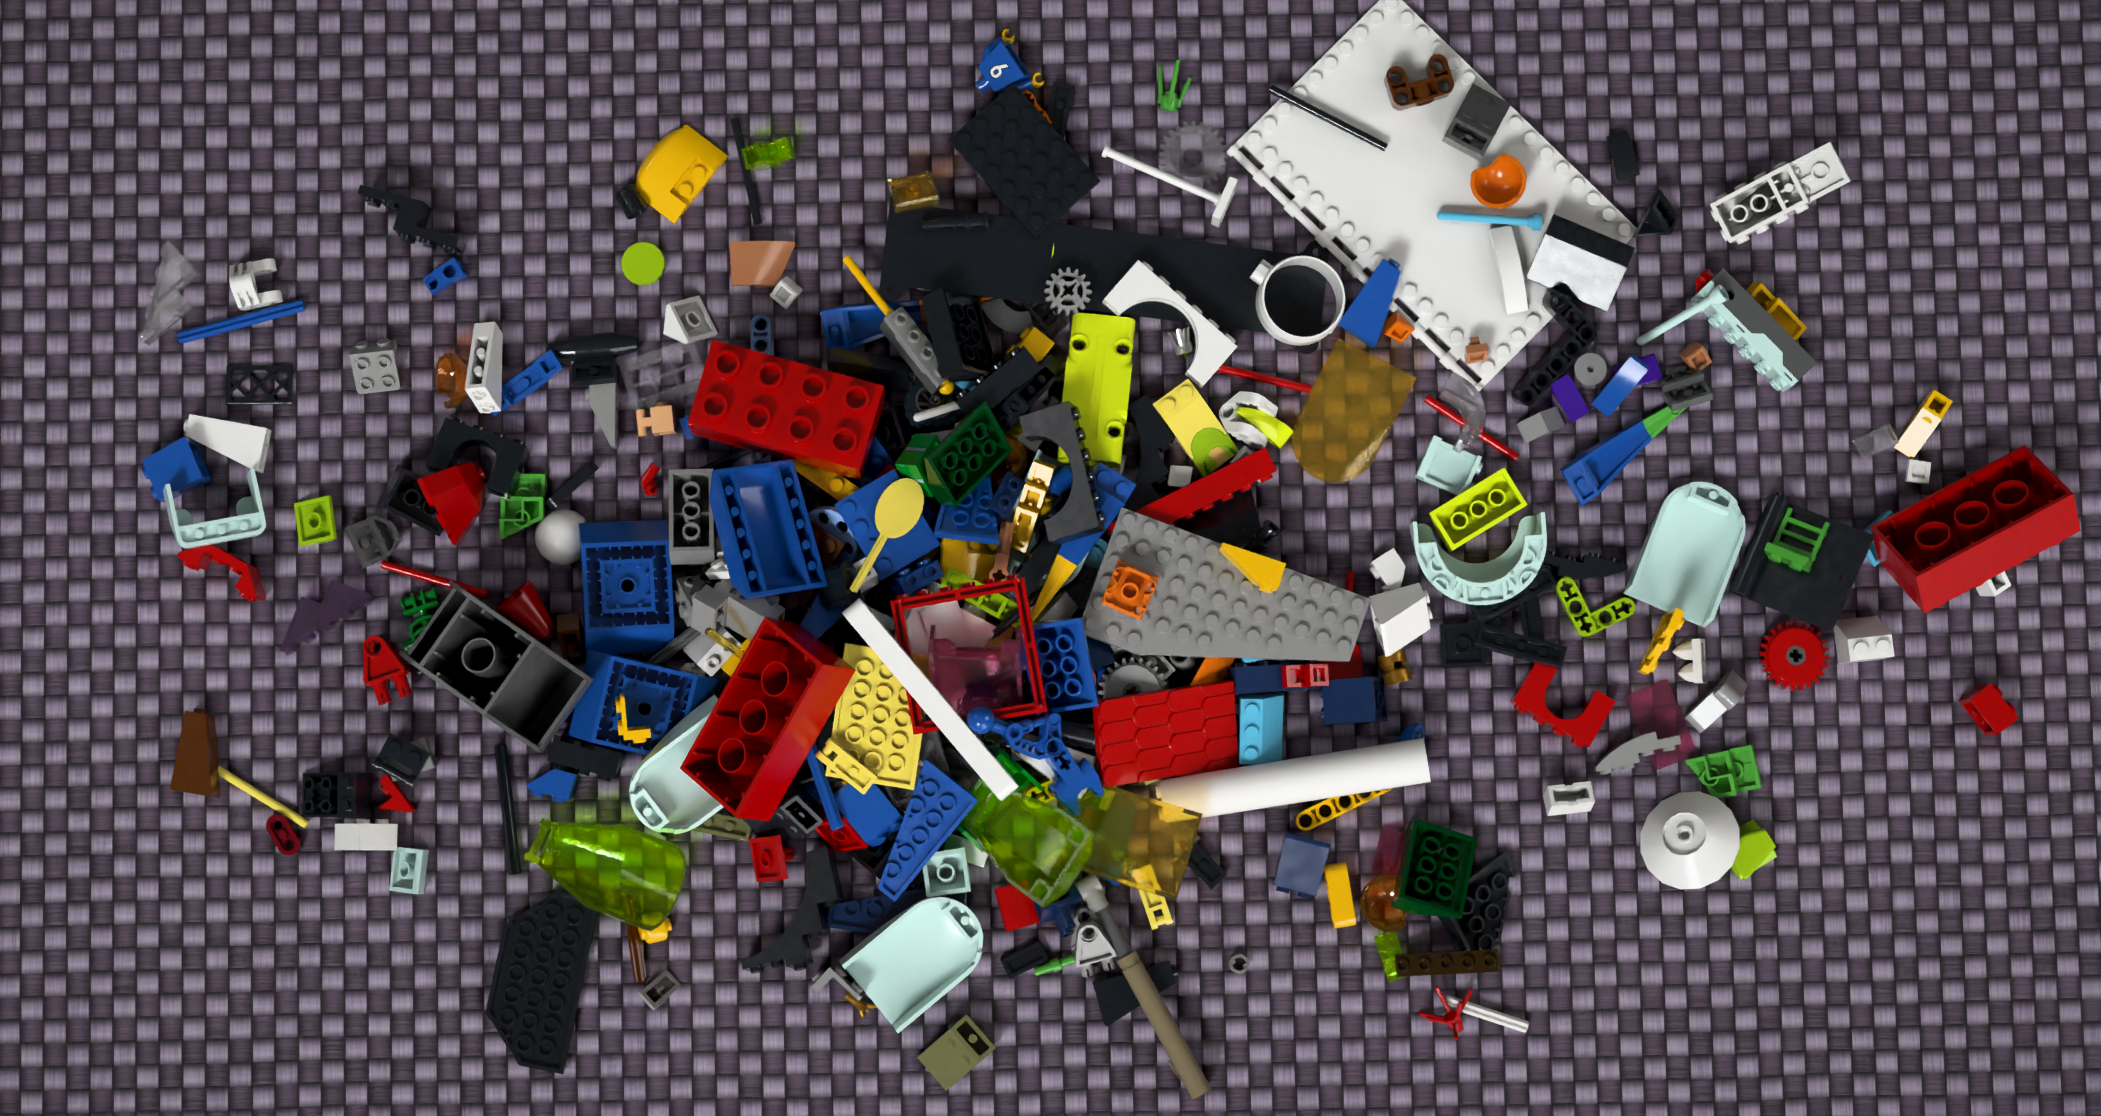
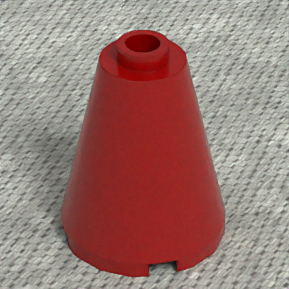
(528, 612)

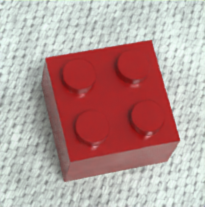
(1989, 709)

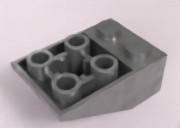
(1476, 122)

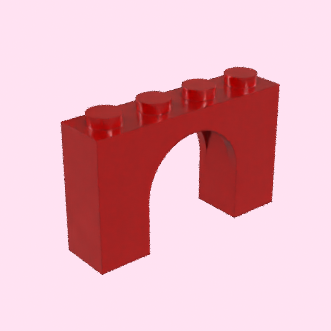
(1581, 729)

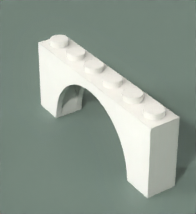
(1143, 286)

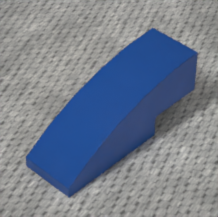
(1620, 385)

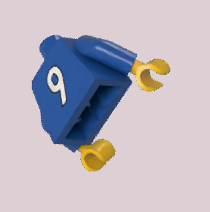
(1003, 67)

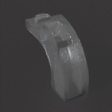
(1470, 405)

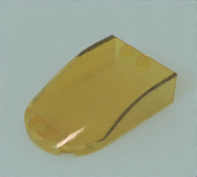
(1348, 414)
(1139, 840)

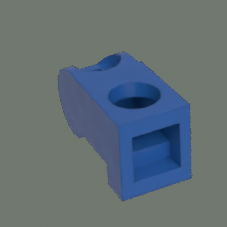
(445, 276)

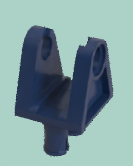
(1061, 912)

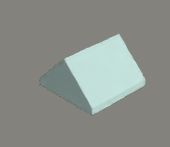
(409, 870)
(947, 873)

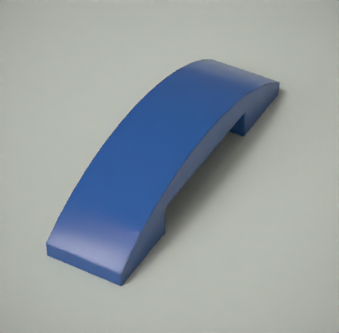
(529, 380)

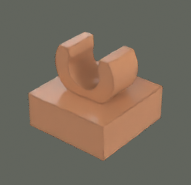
(1475, 351)

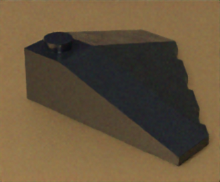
(1483, 904)

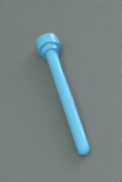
(1533, 221)

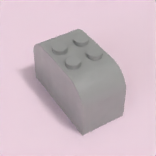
(691, 517)

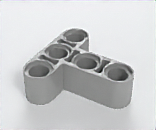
(1721, 698)

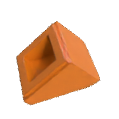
(1398, 327)

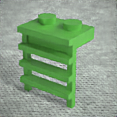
(1795, 557)

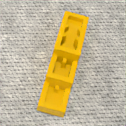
(1031, 504)

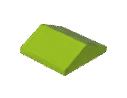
(315, 521)

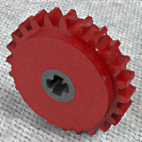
(1782, 666)

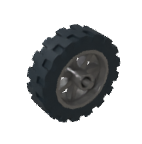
(936, 423)

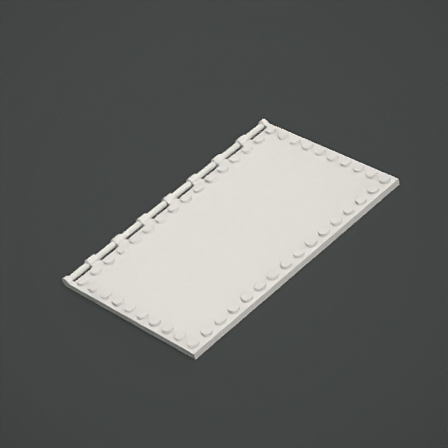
(1390, 198)

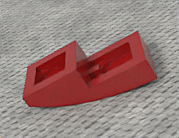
(1305, 675)

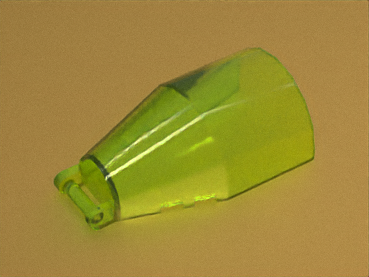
(613, 869)

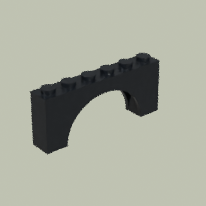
(1082, 511)

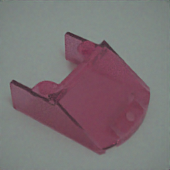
(978, 674)

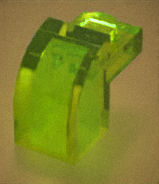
(768, 155)

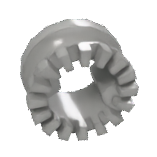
(1245, 965)

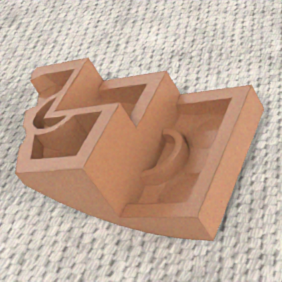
(759, 262)

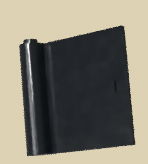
(1806, 596)

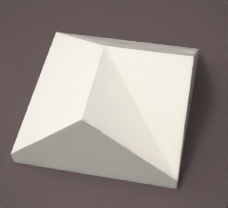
(688, 321)

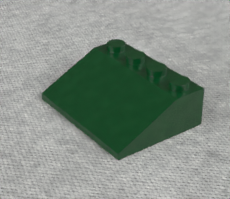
(966, 456)
(1434, 871)

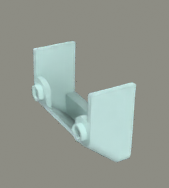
(248, 522)

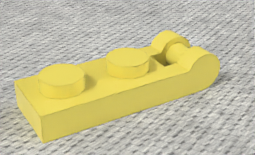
(847, 766)
(1152, 903)

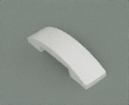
(1509, 269)

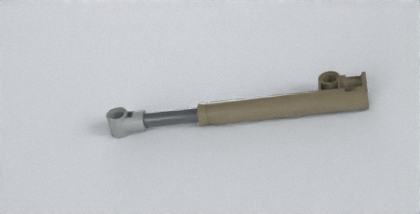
(1181, 1058)

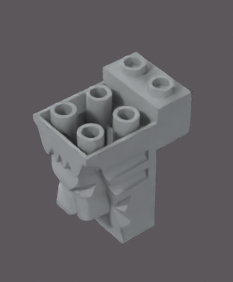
(727, 607)

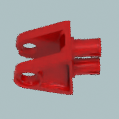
(383, 667)

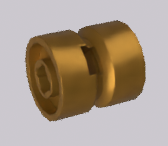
(1394, 676)

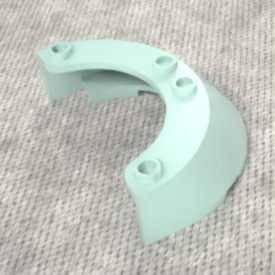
(1487, 581)

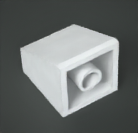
(1400, 616)
(1862, 640)

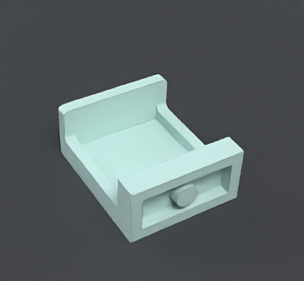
(1448, 468)

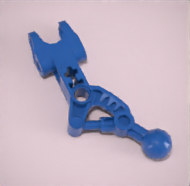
(1071, 776)

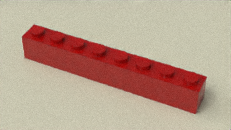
(1209, 489)

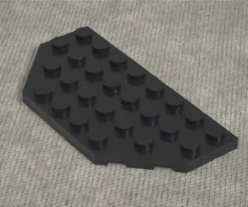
(541, 980)

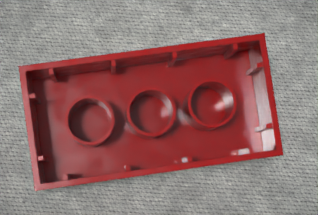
(787, 409)
(1975, 528)
(767, 719)

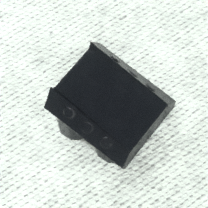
(839, 579)

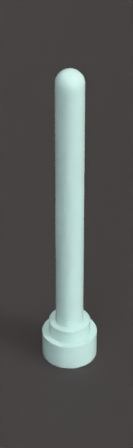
(1717, 296)

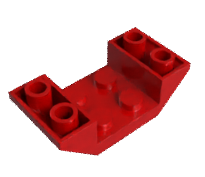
(249, 582)

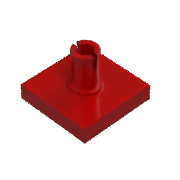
(769, 858)

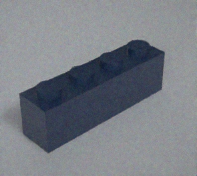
(1262, 677)

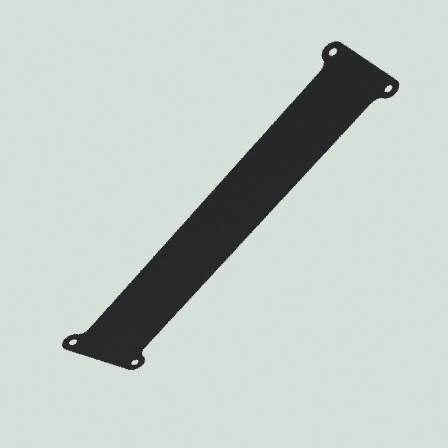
(1016, 266)

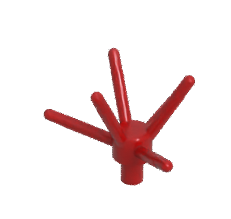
(1452, 1017)

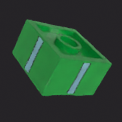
(912, 462)

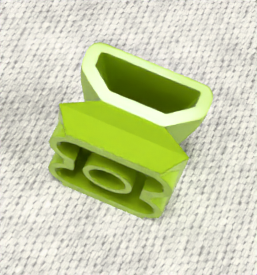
(1754, 850)

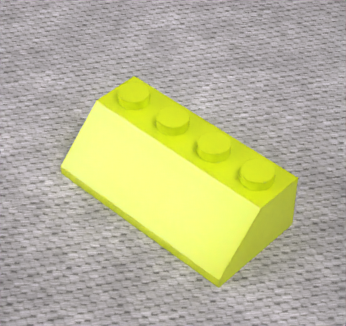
(1477, 509)

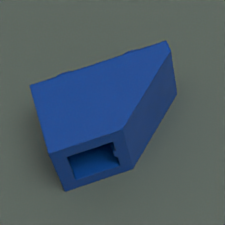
(555, 783)

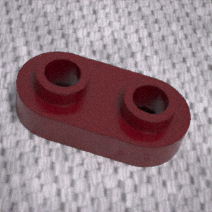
(283, 835)

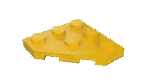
(1661, 640)

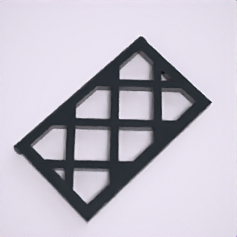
(248, 370)

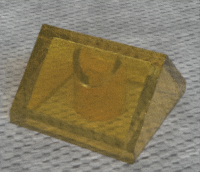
(913, 192)

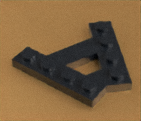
(1530, 645)

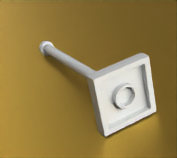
(1220, 200)

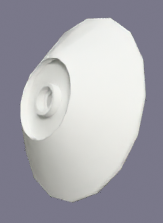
(1701, 857)

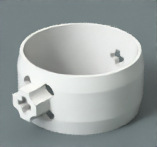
(1261, 276)

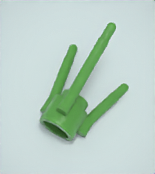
(1169, 101)

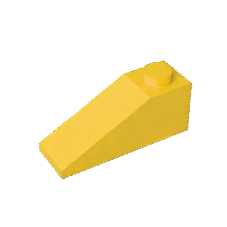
(1255, 567)

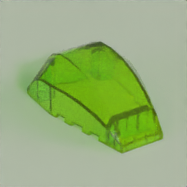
(1030, 842)

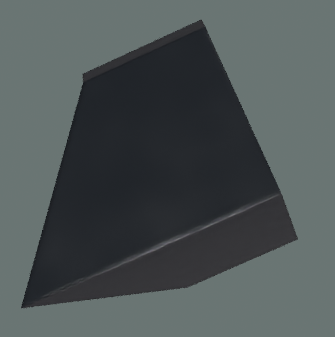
(1657, 218)

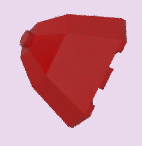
(457, 497)

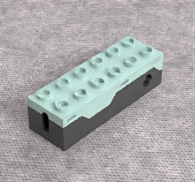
(1753, 331)

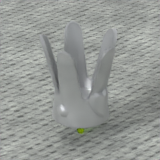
(1181, 341)

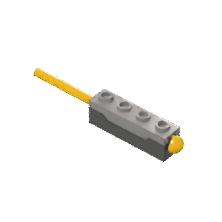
(906, 338)

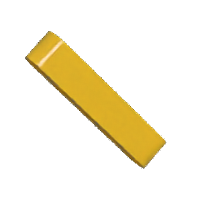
(1336, 809)

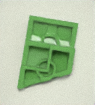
(525, 504)
(1727, 771)

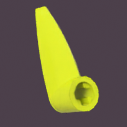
(1271, 427)

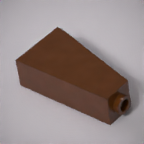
(197, 756)

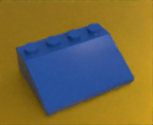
(859, 516)
(1064, 665)

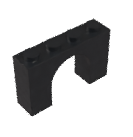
(457, 436)

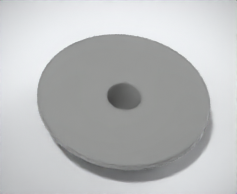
(1590, 369)

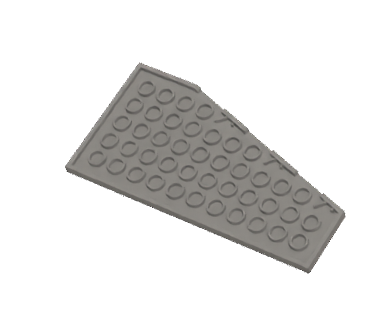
(1212, 608)

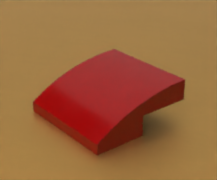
(1015, 908)

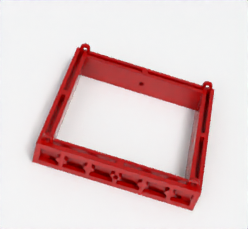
(969, 590)

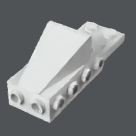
(1778, 194)

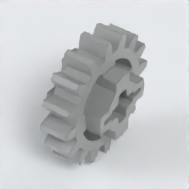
(1061, 284)

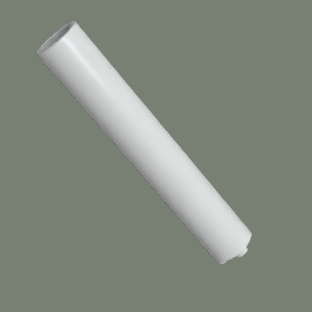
(1299, 779)

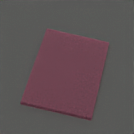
(1658, 711)

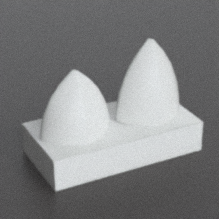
(1695, 651)

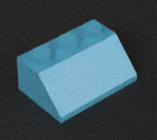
(1260, 728)

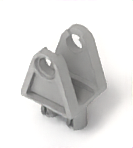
(1090, 943)

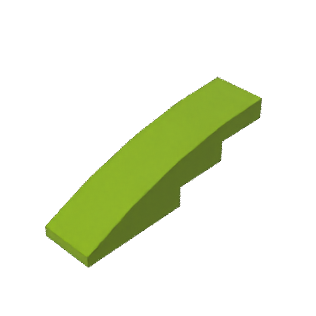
(993, 604)

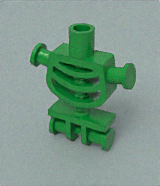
(421, 610)

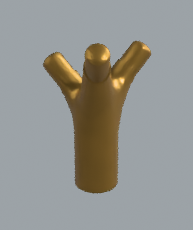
(860, 1005)

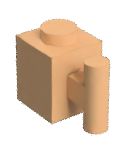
(661, 420)

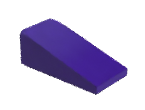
(1569, 398)

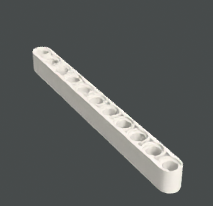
(930, 699)

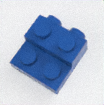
(916, 577)

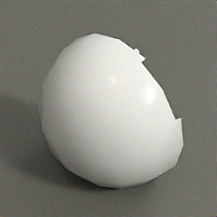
(559, 536)

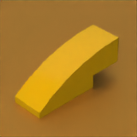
(1777, 310)

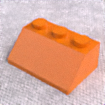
(1213, 670)

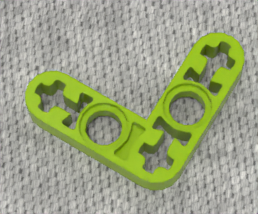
(1592, 618)

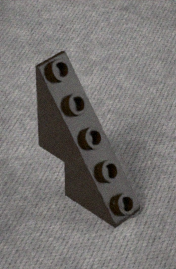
(1448, 962)

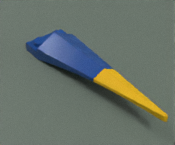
(1114, 493)

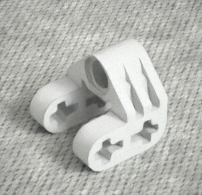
(244, 285)
(1237, 425)

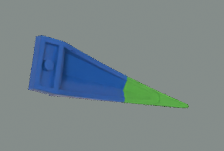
(1601, 463)

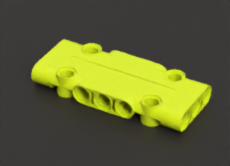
(1100, 382)

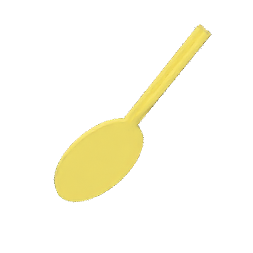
(894, 517)

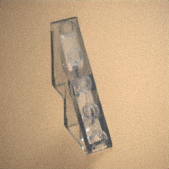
(167, 302)

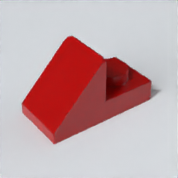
(399, 800)

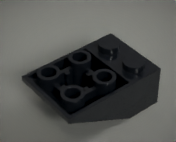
(337, 794)
(793, 817)

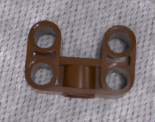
(1421, 91)

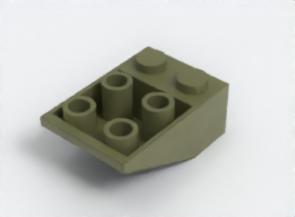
(956, 1052)

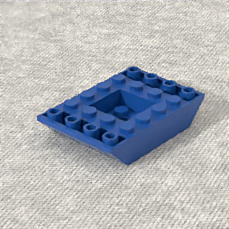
(620, 619)
(667, 690)

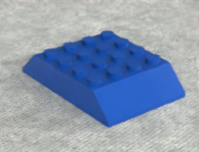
(765, 529)

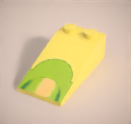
(1195, 428)

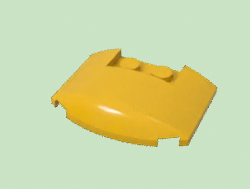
(677, 171)
(969, 558)

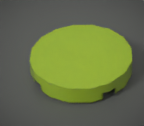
(643, 263)

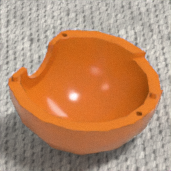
(1499, 183)

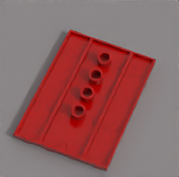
(1166, 733)

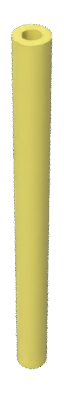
(256, 793)

